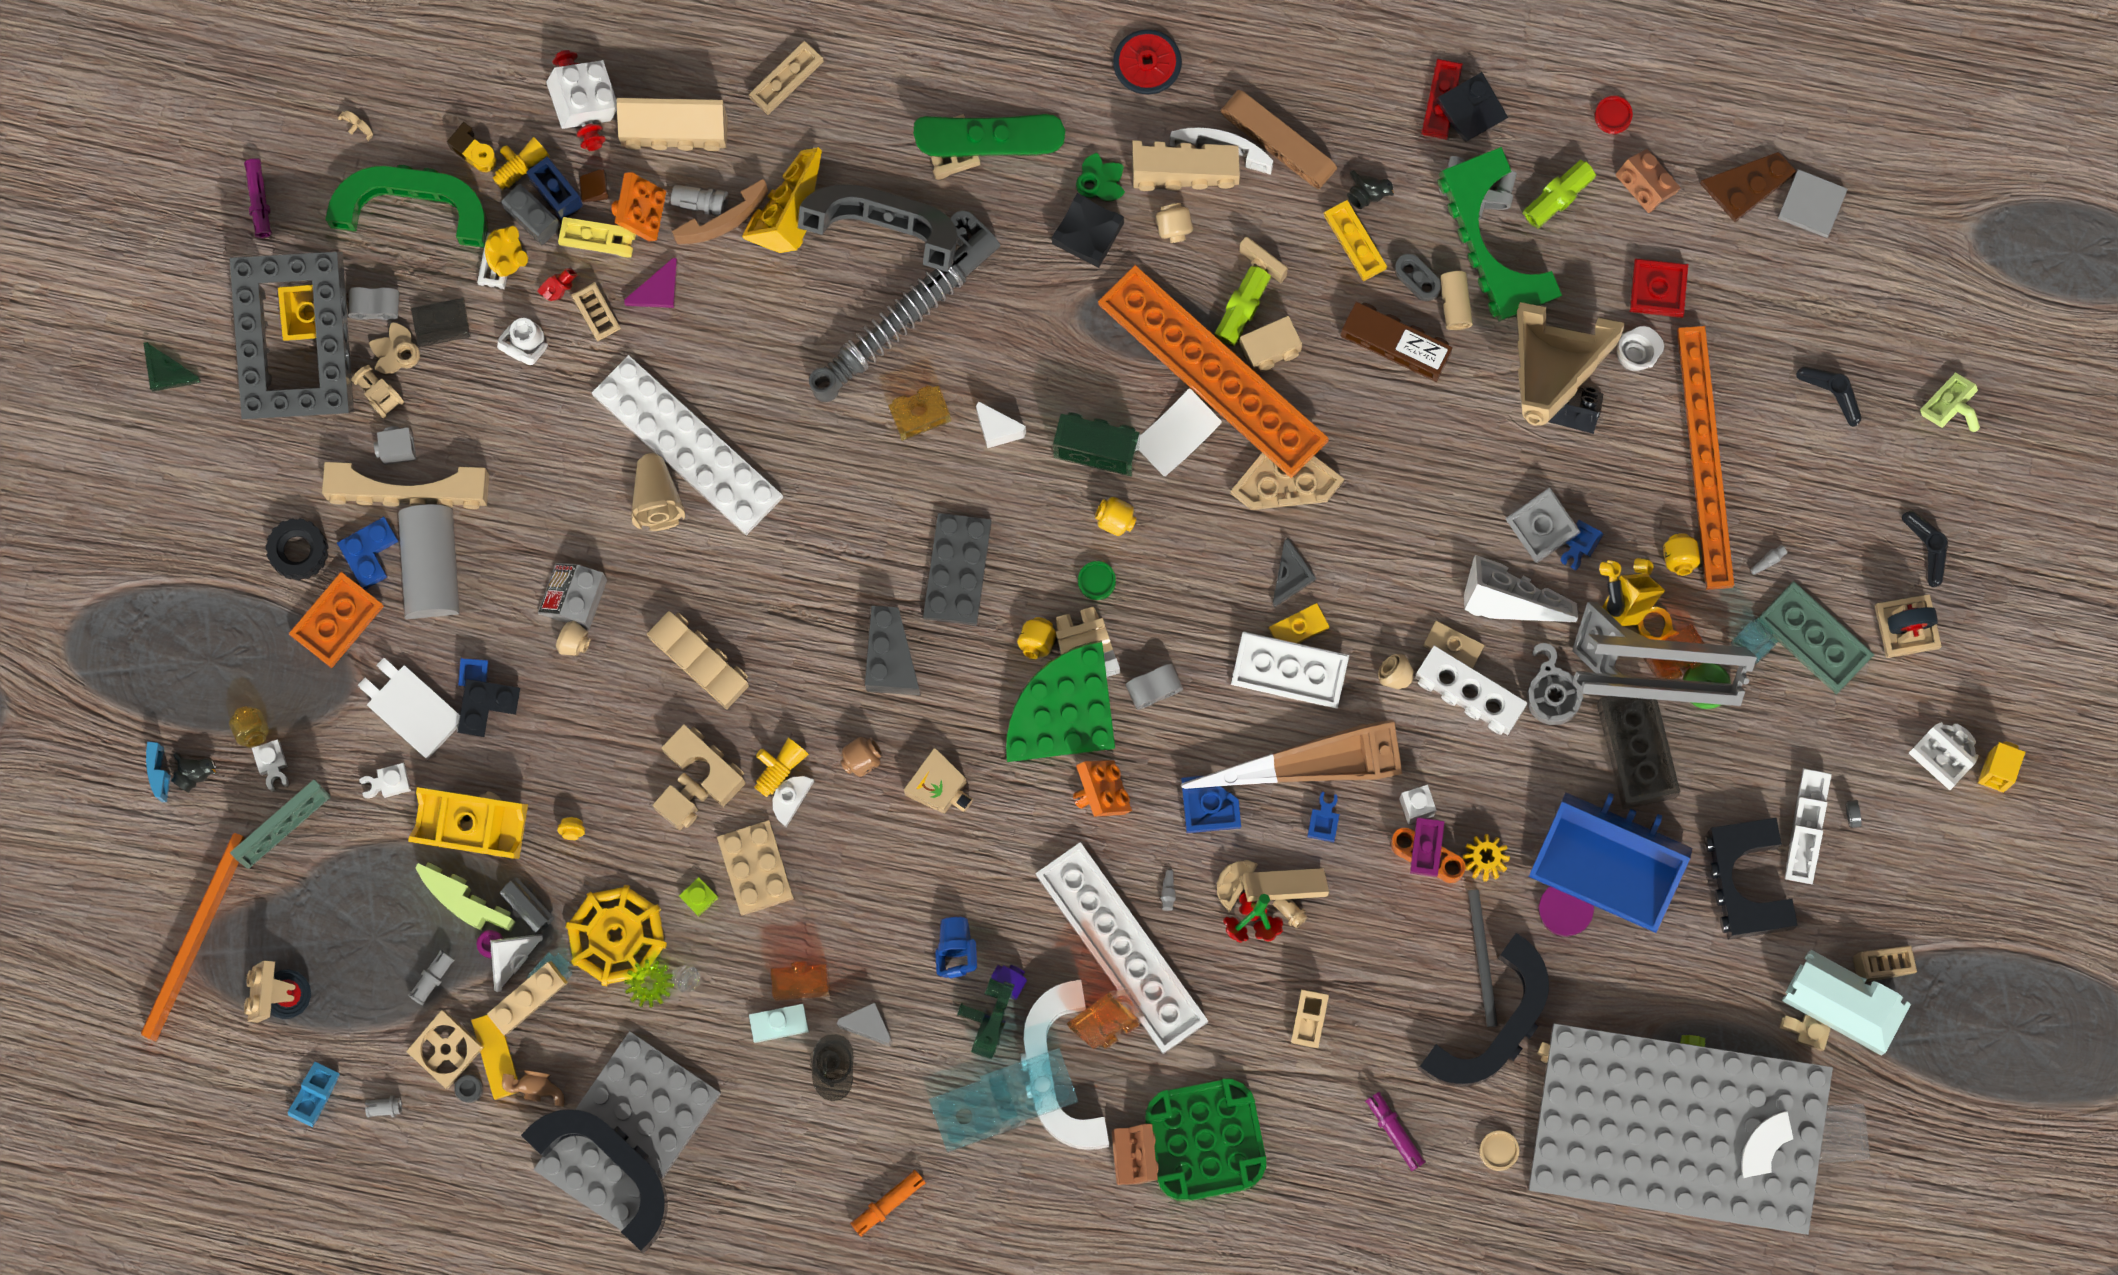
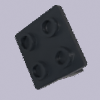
(1581, 410)

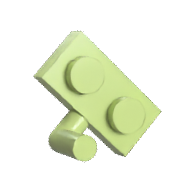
(1950, 400)

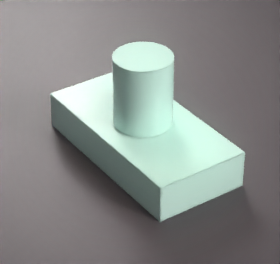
(778, 1023)

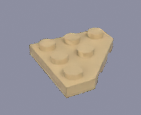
(1270, 487)

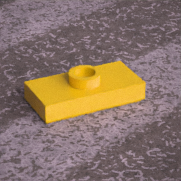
(1300, 625)

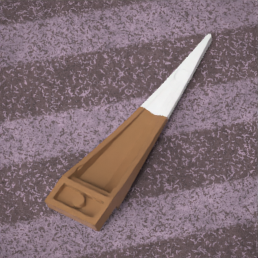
(1351, 754)

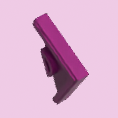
(657, 290)

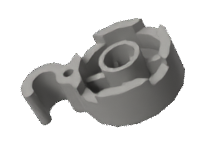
(1552, 679)

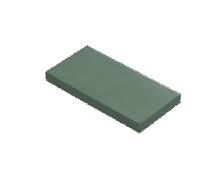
(1815, 637)
(280, 824)

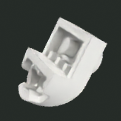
(1946, 753)

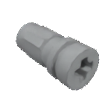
(699, 199)

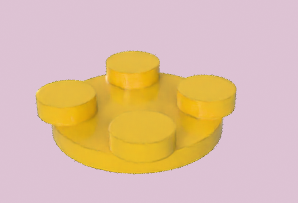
(504, 251)

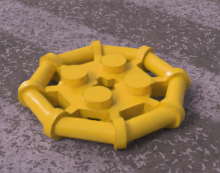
(615, 918)

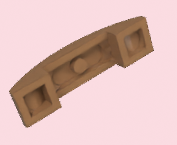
(693, 233)

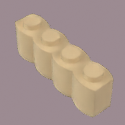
(698, 660)

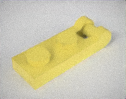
(595, 237)

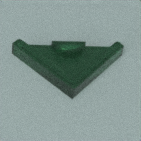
(166, 372)

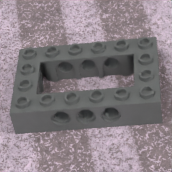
(332, 335)

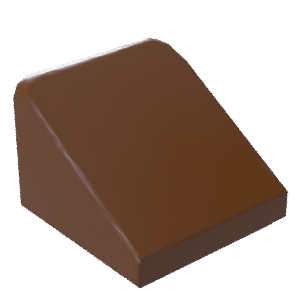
(594, 186)

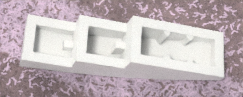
(1807, 826)

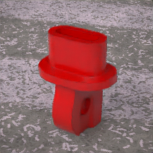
(556, 285)

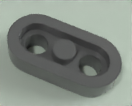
(1419, 277)

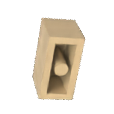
(1271, 344)

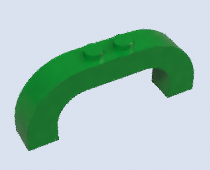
(405, 182)

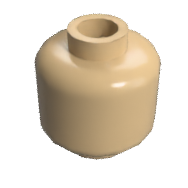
(1174, 222)

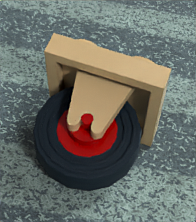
(1908, 626)
(278, 993)

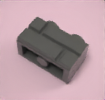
(530, 214)

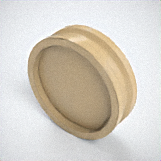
(1499, 1150)

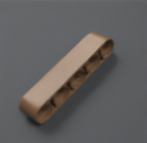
(1278, 139)

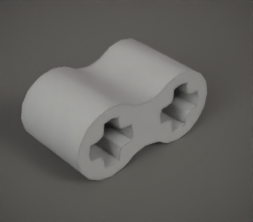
(373, 303)
(1154, 686)

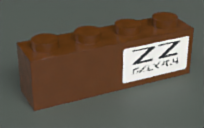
(1396, 341)

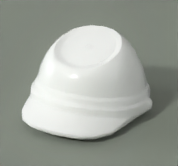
(1639, 348)

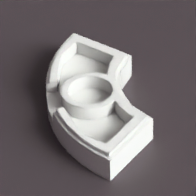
(1763, 1144)

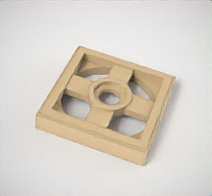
(473, 1049)

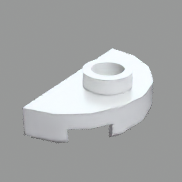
(789, 797)

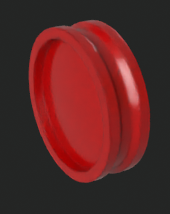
(1613, 115)

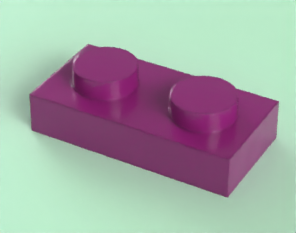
(1427, 847)

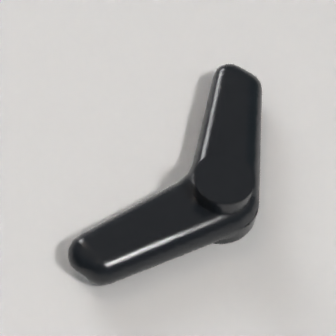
(1839, 385)
(1935, 542)

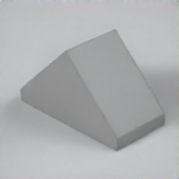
(867, 1024)

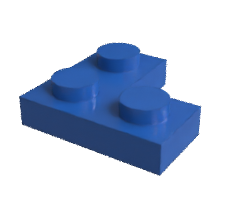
(361, 549)

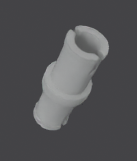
(431, 977)

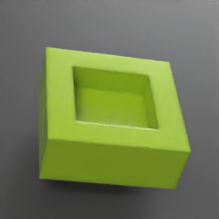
(698, 897)

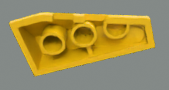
(778, 222)

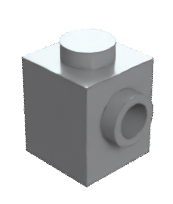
(395, 445)

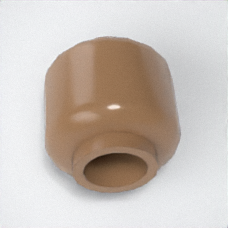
(861, 756)

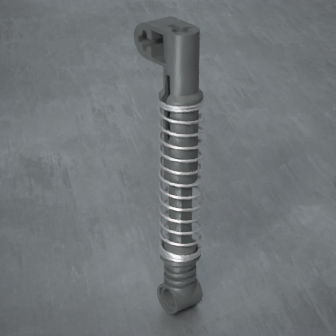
(910, 308)

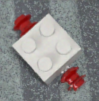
(582, 97)

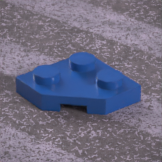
(1210, 808)

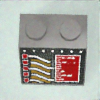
(573, 594)

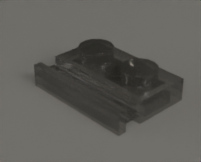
(441, 322)

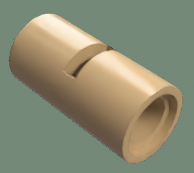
(1456, 299)

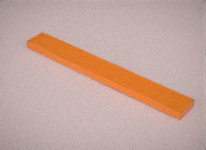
(192, 941)

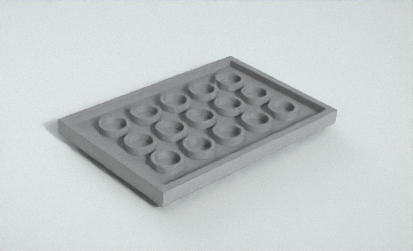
(657, 1109)

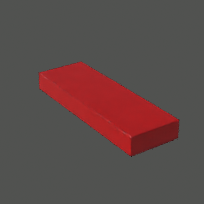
(1445, 78)

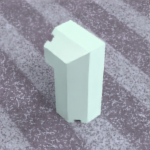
(1846, 1003)

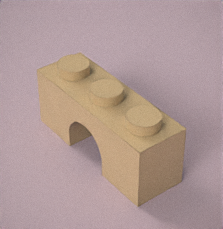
(687, 747)

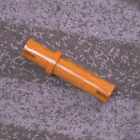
(892, 1199)

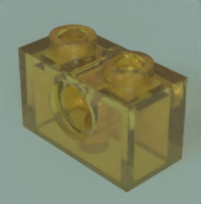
(912, 425)

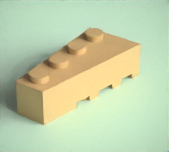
(1184, 166)

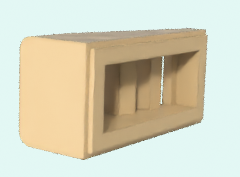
(585, 292)
(1867, 967)

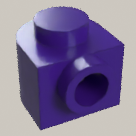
(1012, 975)

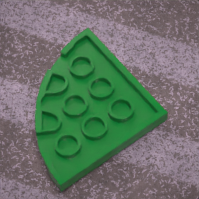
(1063, 708)

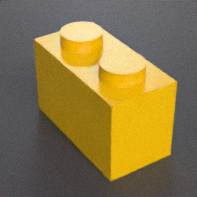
(2001, 766)

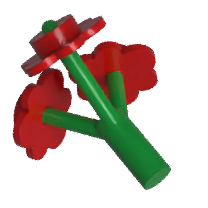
(1265, 929)

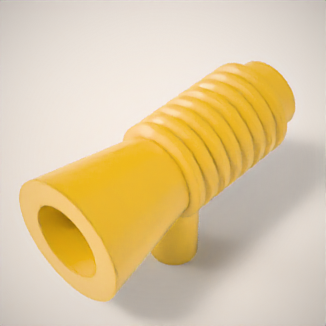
(519, 164)
(778, 768)

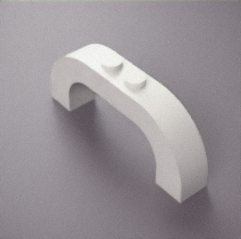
(1053, 1004)

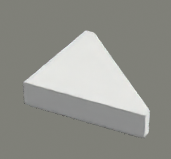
(509, 955)

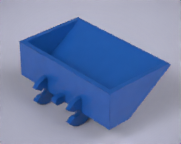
(1611, 861)

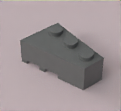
(888, 655)

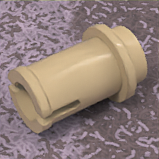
(1291, 912)

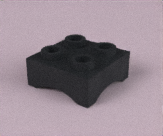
(1088, 230)

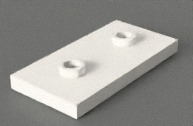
(1290, 669)

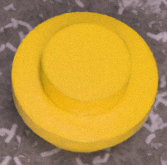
(571, 828)

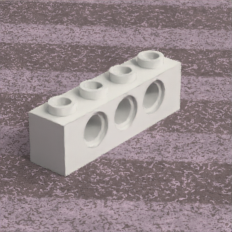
(1464, 676)

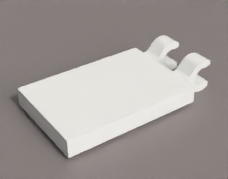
(411, 709)

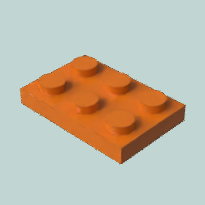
(336, 620)

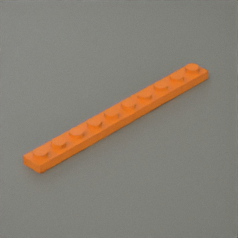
(1705, 458)

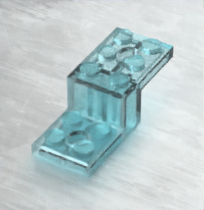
(1003, 1100)

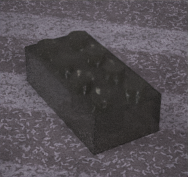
(1638, 750)

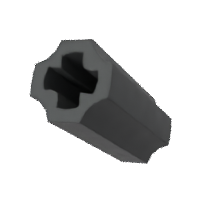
(527, 905)

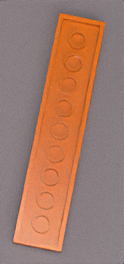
(1213, 371)

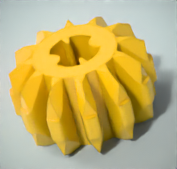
(1496, 857)

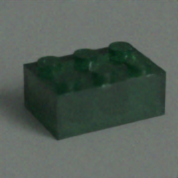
(1096, 444)

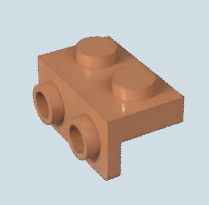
(1647, 180)
(1134, 1154)

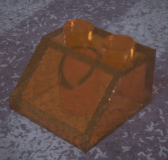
(1107, 1019)

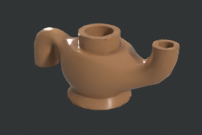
(534, 1087)

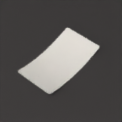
(1178, 432)

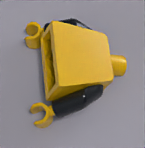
(1630, 595)

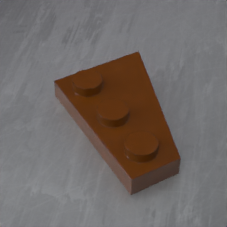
(1749, 184)

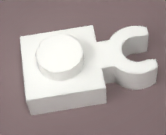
(270, 760)
(390, 781)

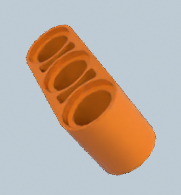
(1445, 857)

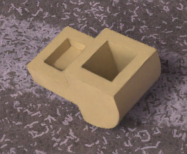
(1309, 1018)

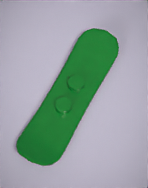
(989, 136)

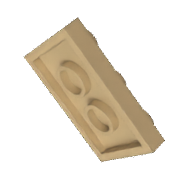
(755, 868)

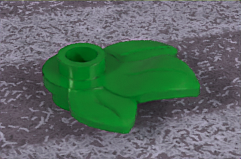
(1103, 177)

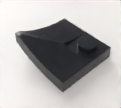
(1472, 107)

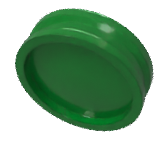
(1096, 580)

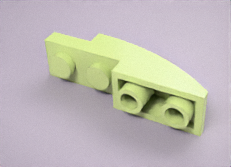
(454, 896)

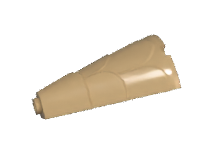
(1556, 360)

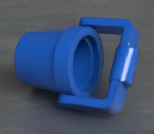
(955, 942)

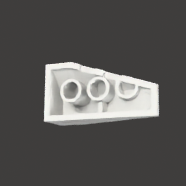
(1503, 596)

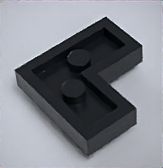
(479, 699)

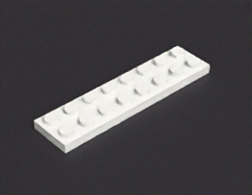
(687, 445)
(1121, 946)

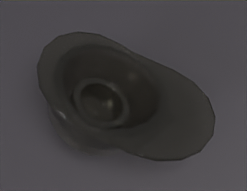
(832, 1067)

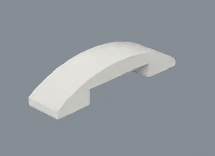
(1256, 157)

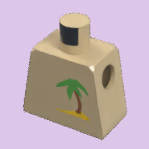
(938, 785)

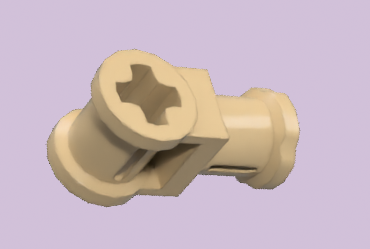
(379, 394)

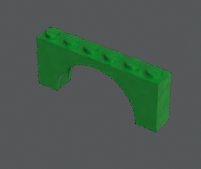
(1466, 188)

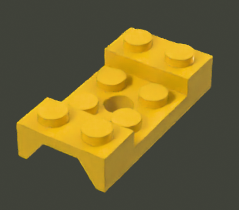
(495, 828)

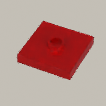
(1659, 288)

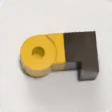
(476, 154)

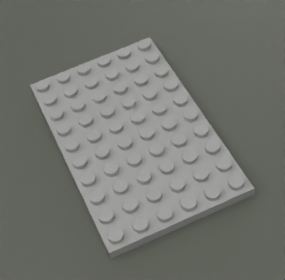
(1670, 1127)

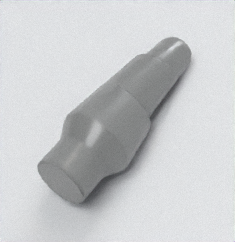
(1769, 559)
(1168, 892)

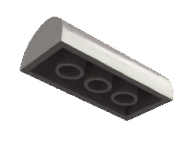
(428, 561)

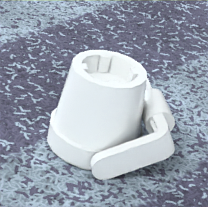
(525, 340)

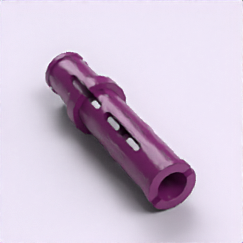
(259, 209)
(1395, 1131)

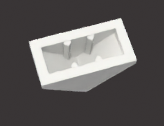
(997, 427)

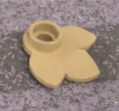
(392, 348)

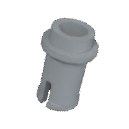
(382, 1107)

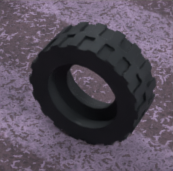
(288, 530)

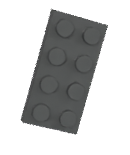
(957, 569)

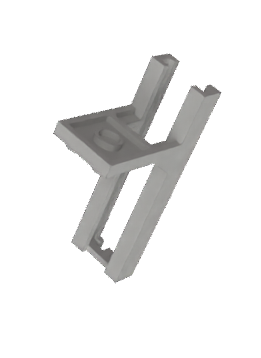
(1604, 639)

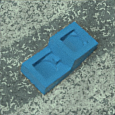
(158, 778)
(313, 1094)

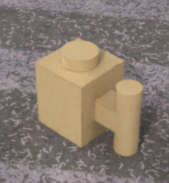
(676, 805)

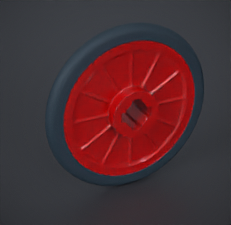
(1142, 46)

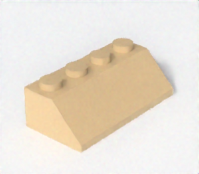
(672, 123)

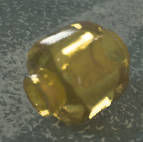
(249, 726)

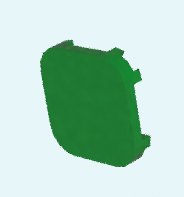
(1206, 1140)

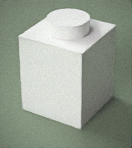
(1417, 804)

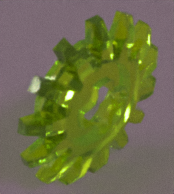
(659, 986)

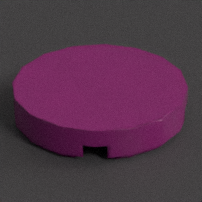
(1564, 913)

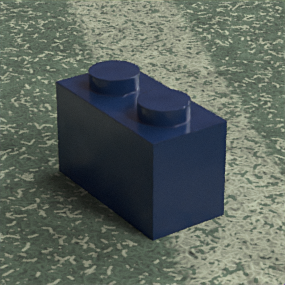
(554, 188)

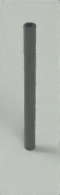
(1482, 957)

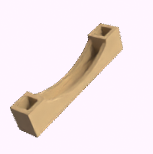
(464, 488)

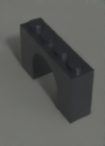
(1741, 916)

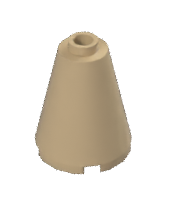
(655, 495)

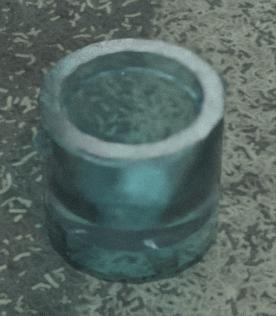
(1756, 639)

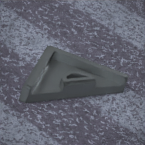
(1292, 574)

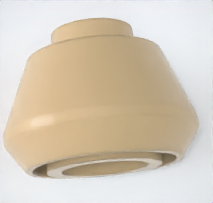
(573, 639)
(1396, 672)

